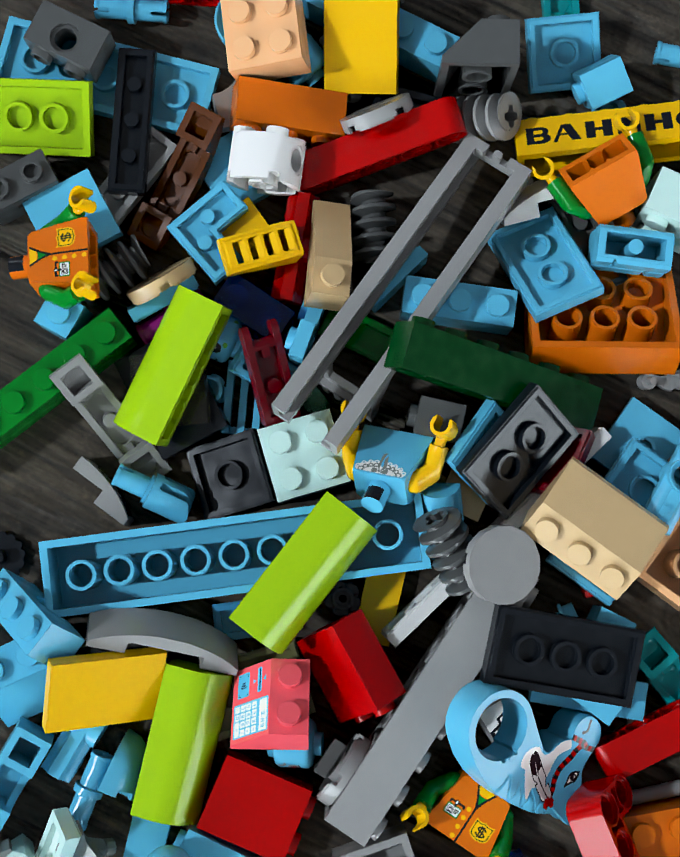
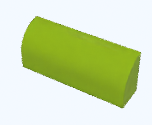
(172, 366)
(303, 573)
(181, 744)

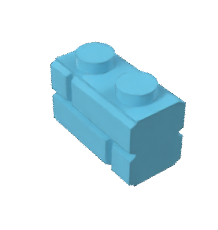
(630, 250)

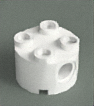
(266, 160)

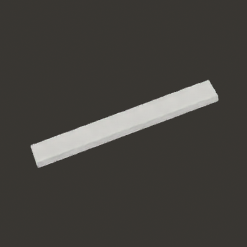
(434, 593)

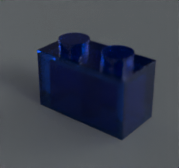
(254, 307)

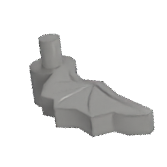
(666, 382)

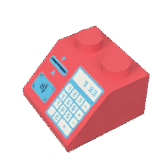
(272, 706)

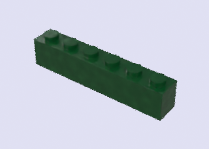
(485, 372)

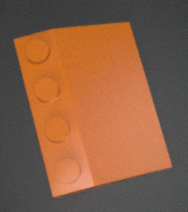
(620, 332)

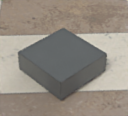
(330, 756)

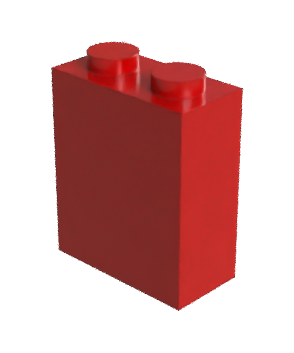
(352, 668)
(257, 807)

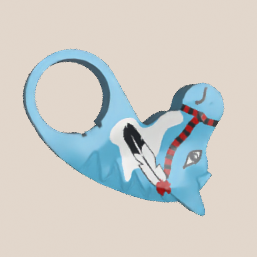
(522, 764)

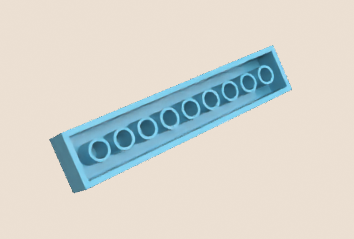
(207, 558)

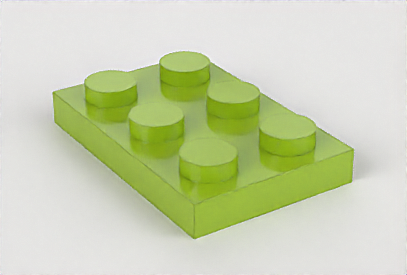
(46, 116)

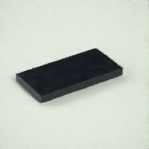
(562, 655)

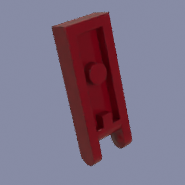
(266, 368)

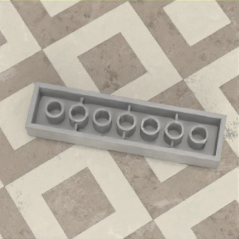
(407, 731)

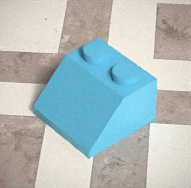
(20, 684)

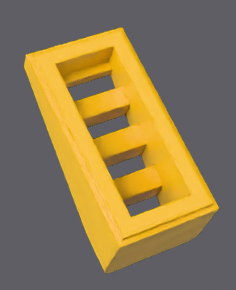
(283, 254)

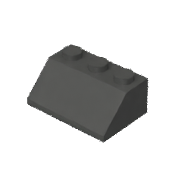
(481, 60)

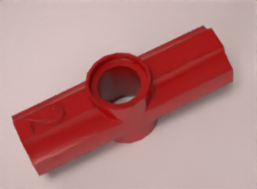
(291, 278)

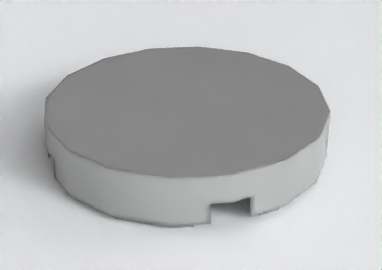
(376, 113)
(501, 564)
(344, 769)

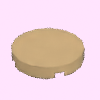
(162, 280)

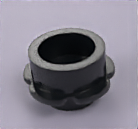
(352, 603)

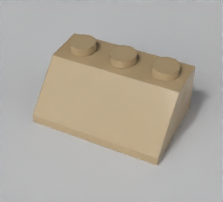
(594, 528)

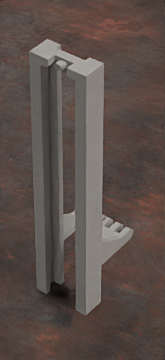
(318, 364)

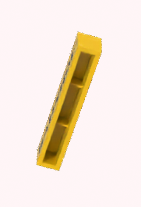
(574, 135)

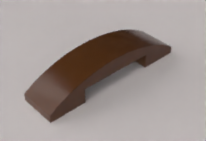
(182, 178)

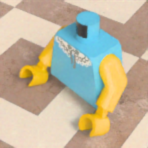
(394, 463)

